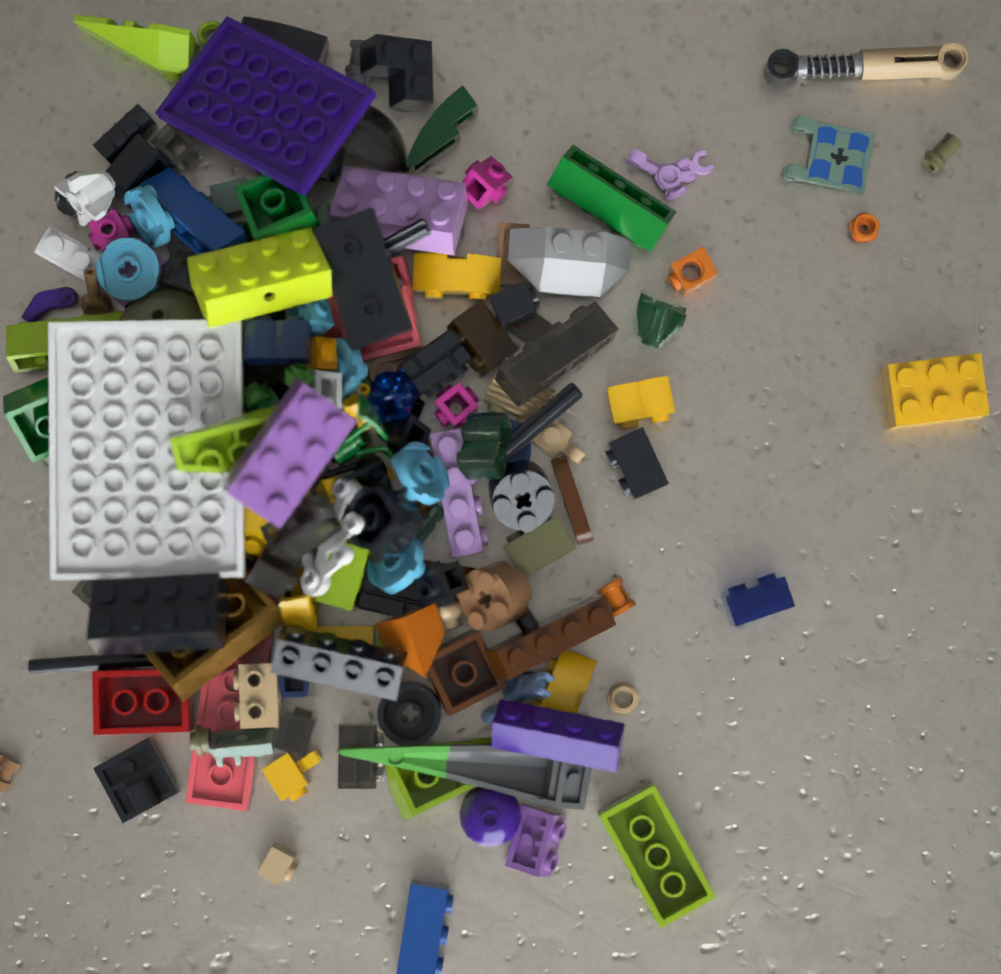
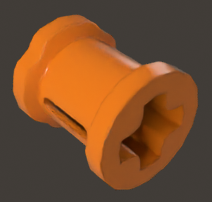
(616, 597)

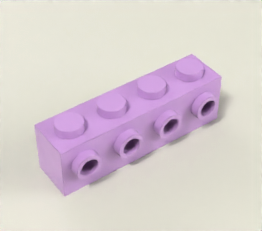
(459, 504)

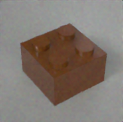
(463, 672)

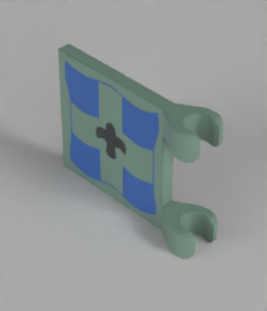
(836, 157)

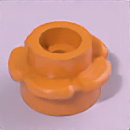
(872, 227)

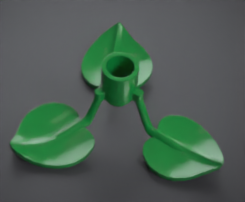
(353, 441)

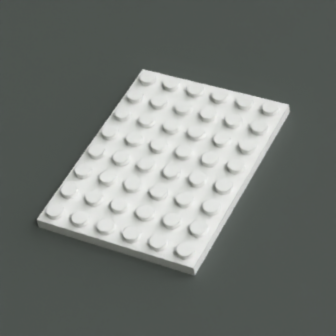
(111, 463)

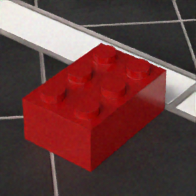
(138, 703)

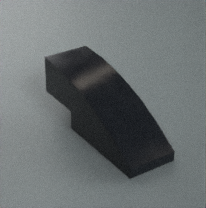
(301, 40)

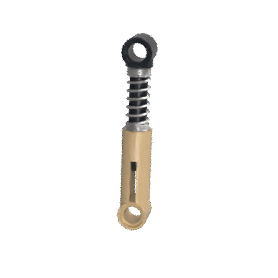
(870, 64)

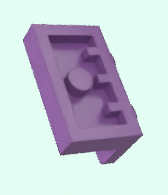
(536, 842)

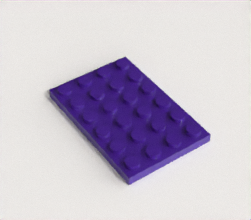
(266, 105)

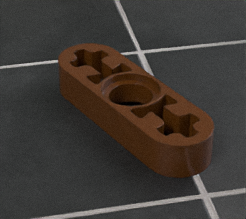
(572, 500)

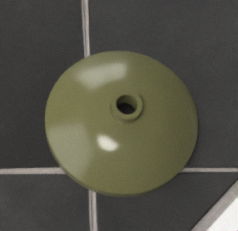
(164, 304)

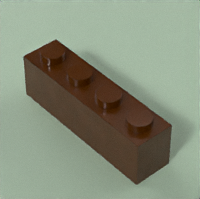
(549, 638)

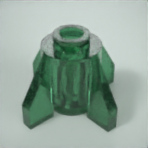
(658, 320)

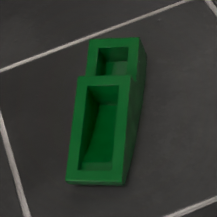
(440, 129)

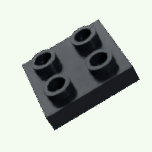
(136, 780)

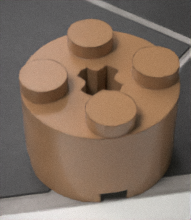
(495, 596)

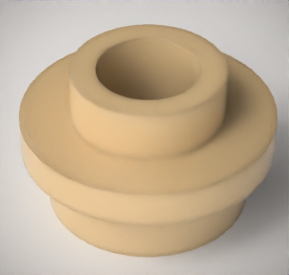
(632, 702)

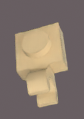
(556, 440)

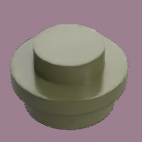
(200, 740)

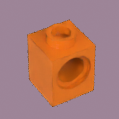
(697, 259)

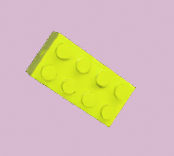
(260, 277)

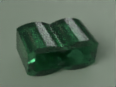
(484, 445)

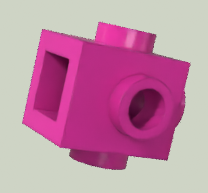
(486, 182)
(113, 219)
(455, 395)

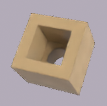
(278, 865)

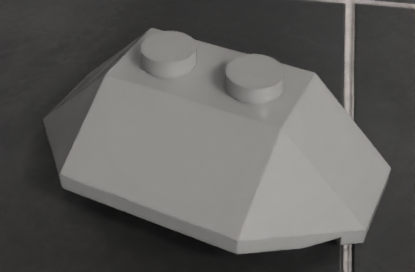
(569, 259)

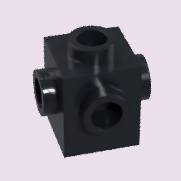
(441, 583)

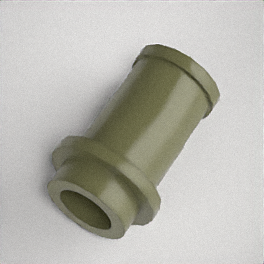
(936, 159)

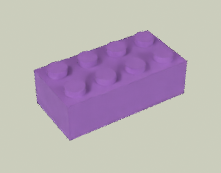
(288, 453)

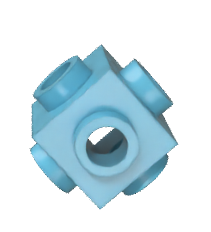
(316, 313)

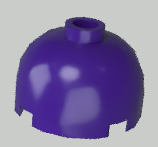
(489, 816)

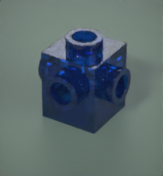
(392, 395)

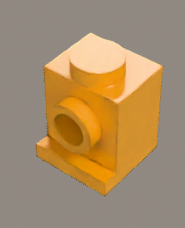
(324, 354)

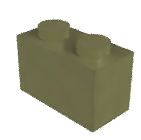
(539, 546)

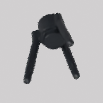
(367, 472)

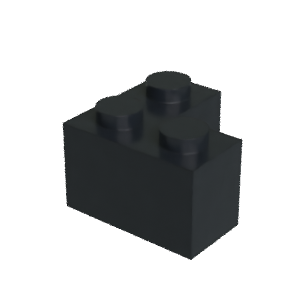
(407, 66)

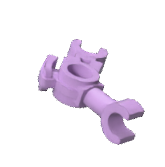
(670, 176)

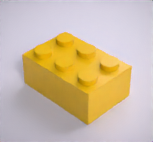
(935, 391)

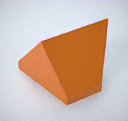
(416, 633)

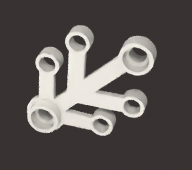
(317, 570)

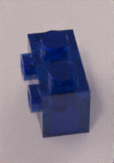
(757, 601)

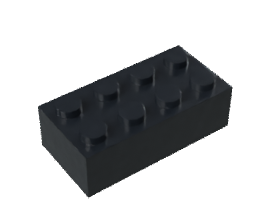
(157, 614)

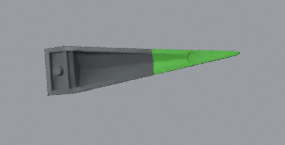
(495, 769)

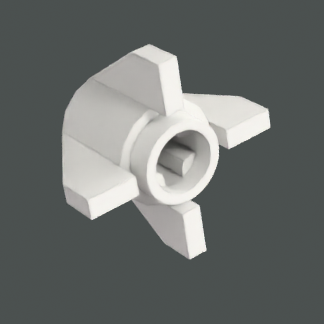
(88, 194)

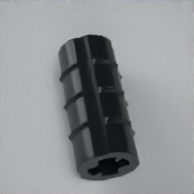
(123, 131)

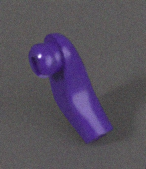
(49, 299)

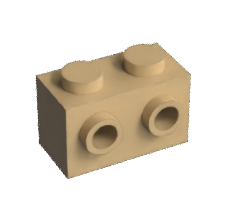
(258, 696)

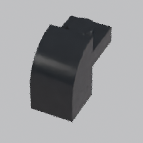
(406, 429)

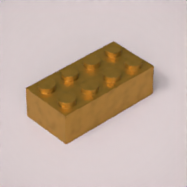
(248, 621)

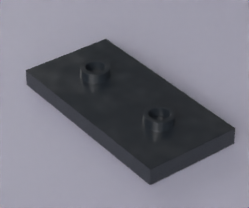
(363, 279)

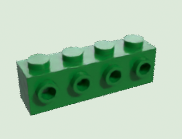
(611, 198)

